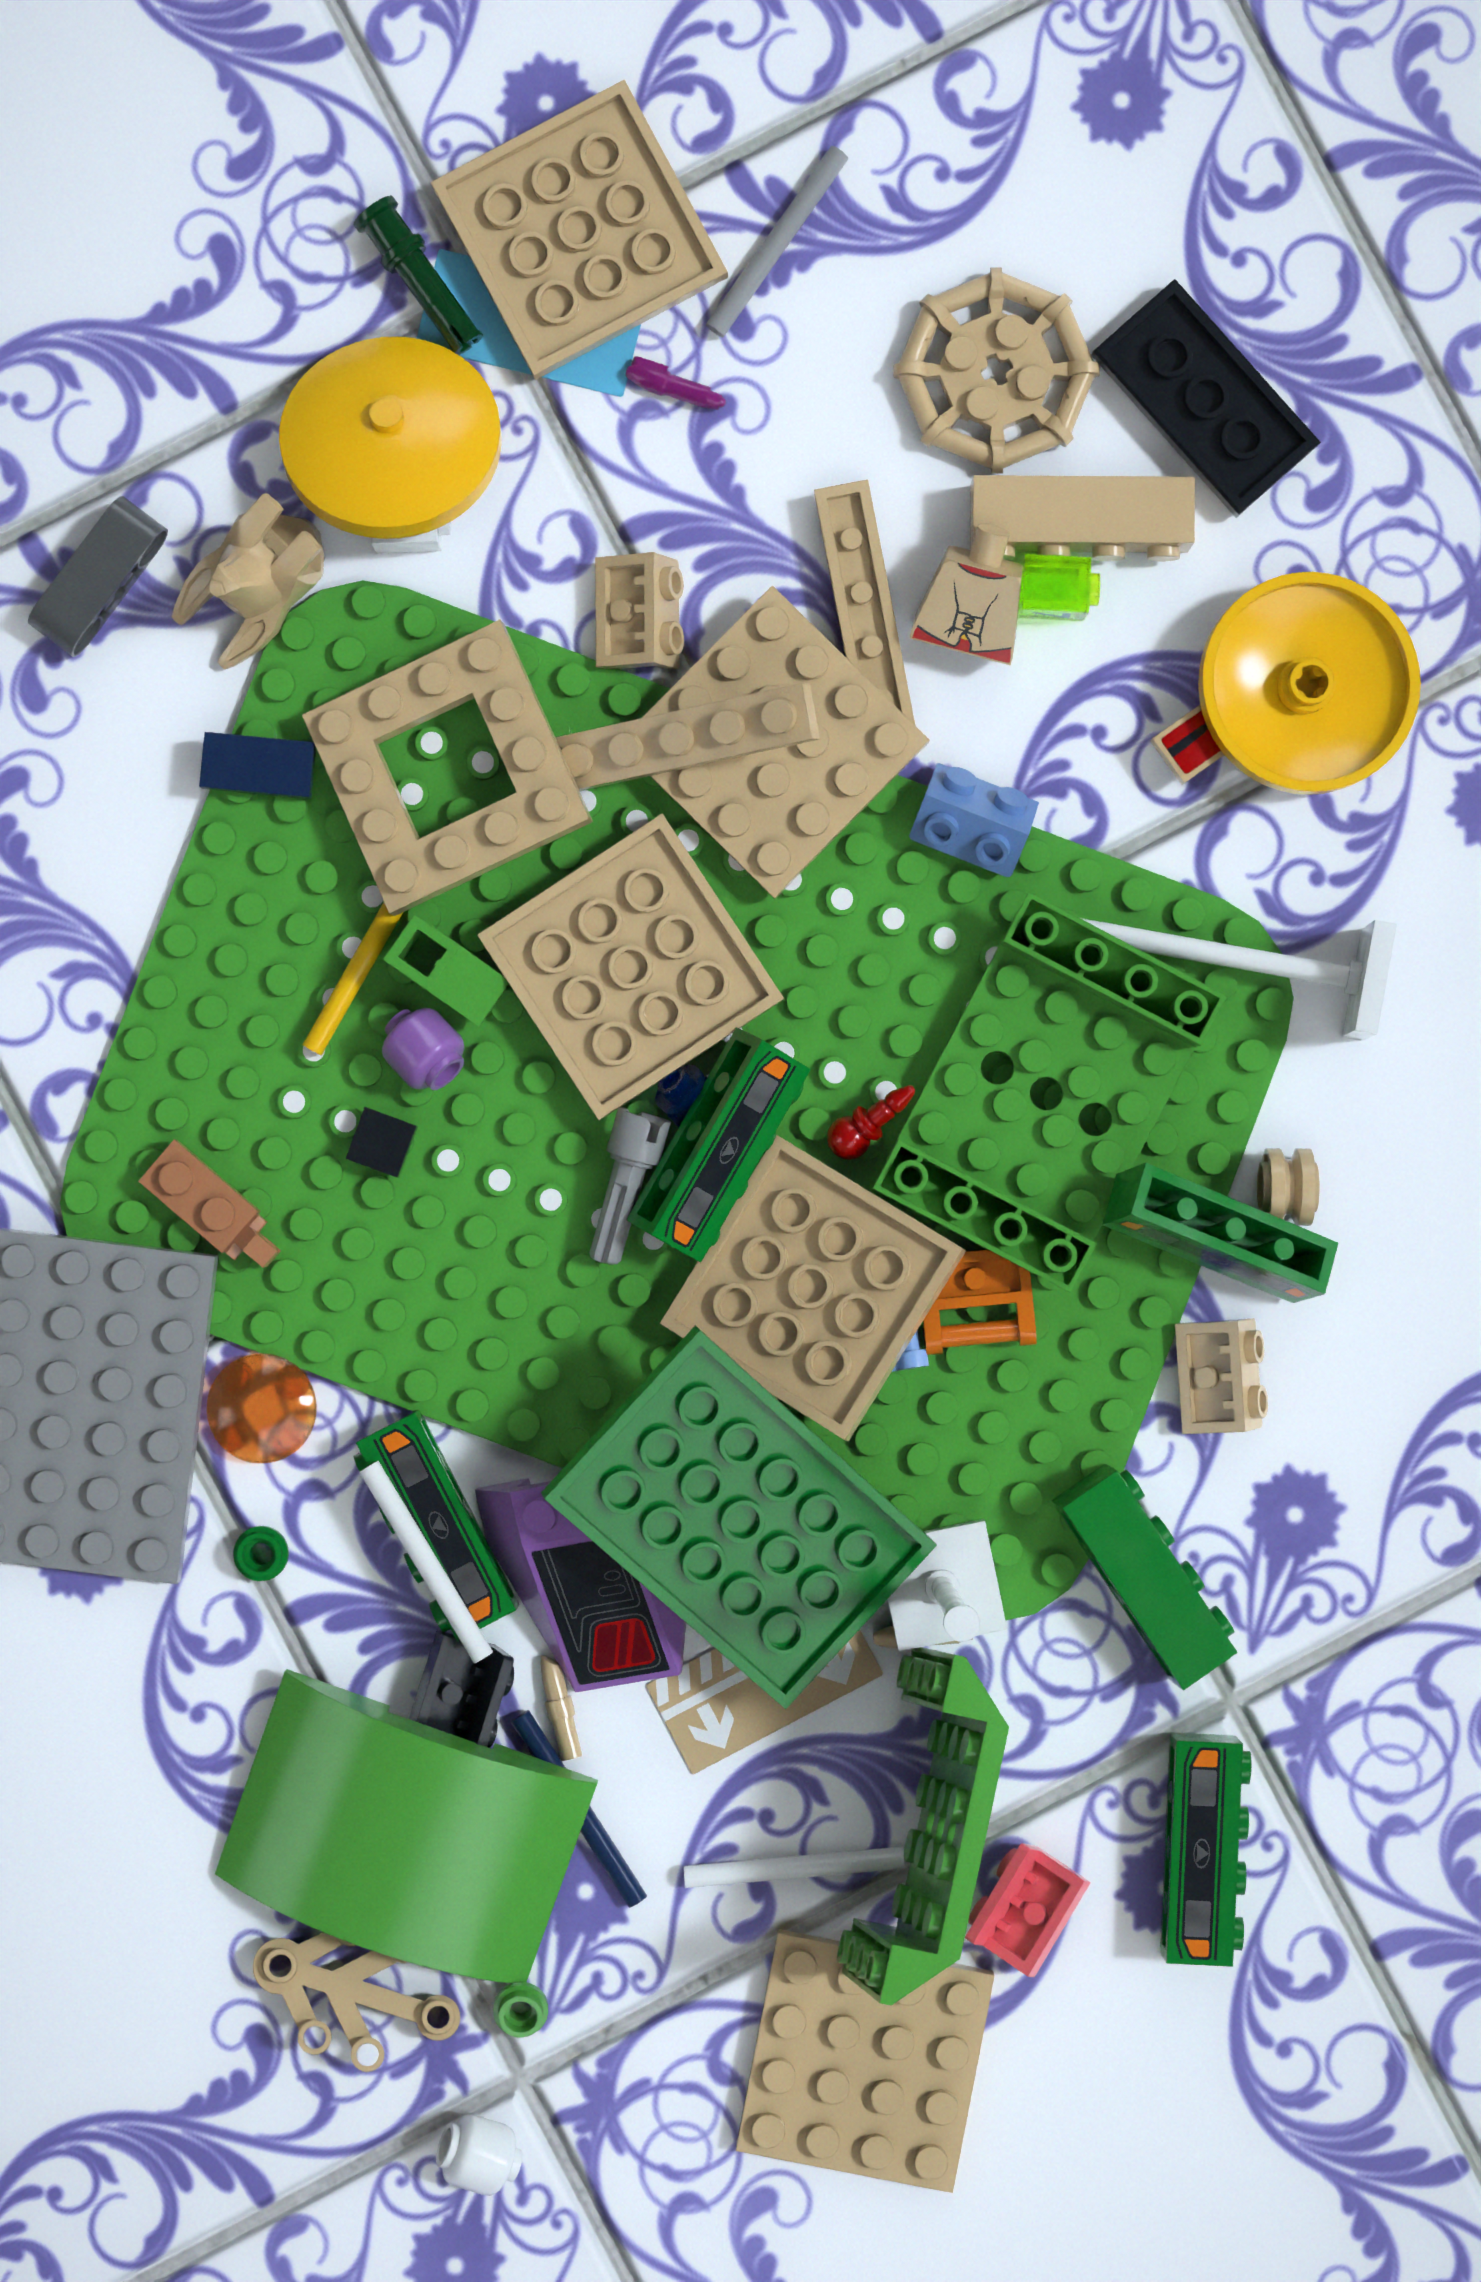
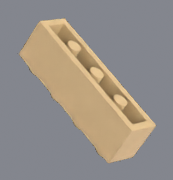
(1088, 514)

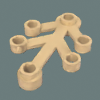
(344, 1989)

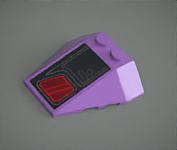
(582, 1601)

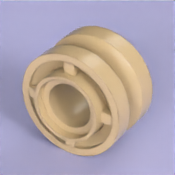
(1289, 1185)

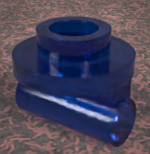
(678, 1091)

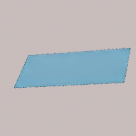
(597, 370)

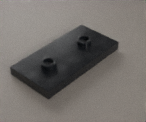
(1205, 398)

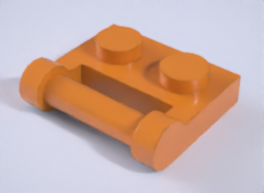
(982, 1281)

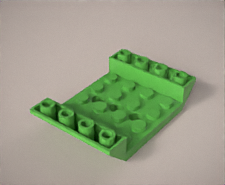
(1063, 1009)
(949, 1835)

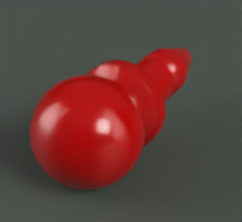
(851, 1135)

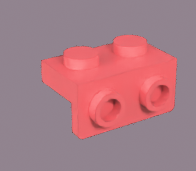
(1026, 1908)

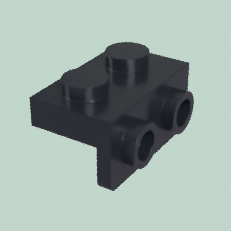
(460, 1694)

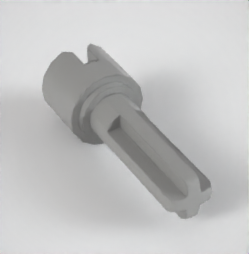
(635, 1146)

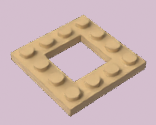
(546, 794)

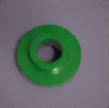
(244, 1558)

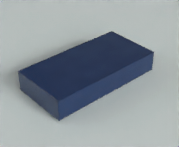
(257, 765)

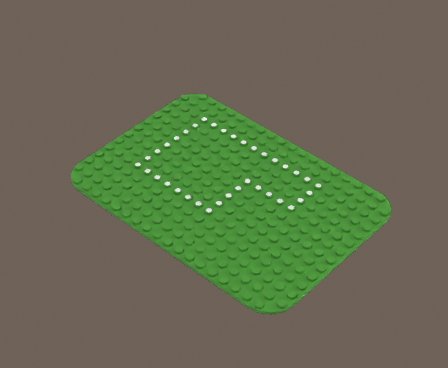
(474, 1267)

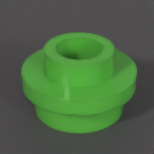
(525, 2023)

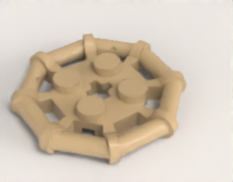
(1009, 341)

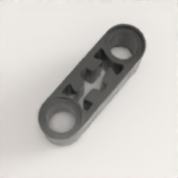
(97, 576)

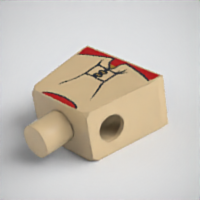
(973, 599)

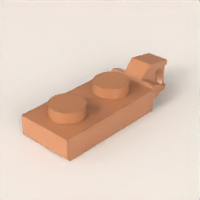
(209, 1204)

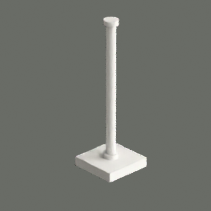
(1362, 979)
(950, 1591)

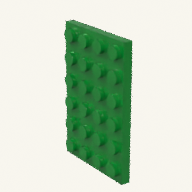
(739, 1517)

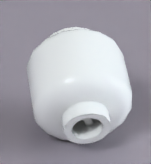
(478, 2154)

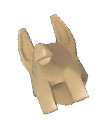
(256, 573)

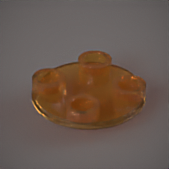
(261, 1408)

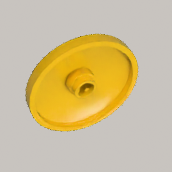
(390, 437)
(1309, 683)

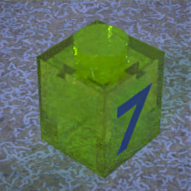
(1058, 587)

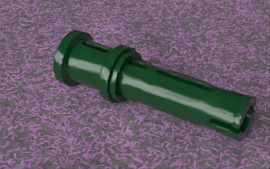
(405, 255)

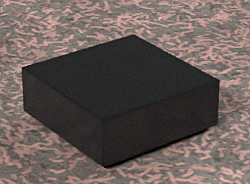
(381, 1142)

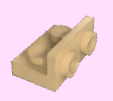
(638, 611)
(1220, 1376)

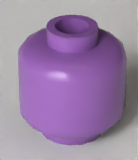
(423, 1048)

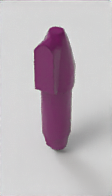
(658, 380)

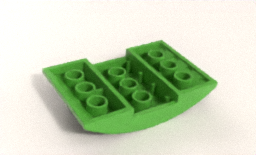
(403, 1833)

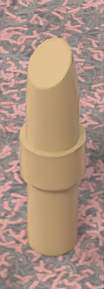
(560, 1709)

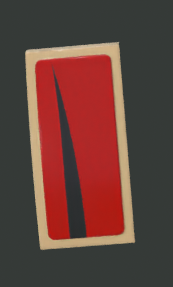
(1187, 746)

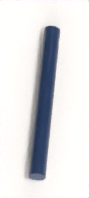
(592, 1827)

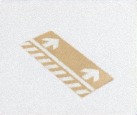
(721, 1710)

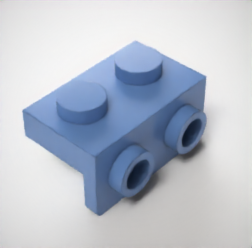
(974, 819)

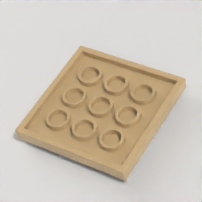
(579, 229)
(790, 801)
(630, 967)
(815, 1287)
(861, 2079)

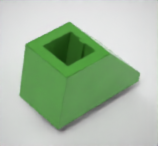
(446, 970)

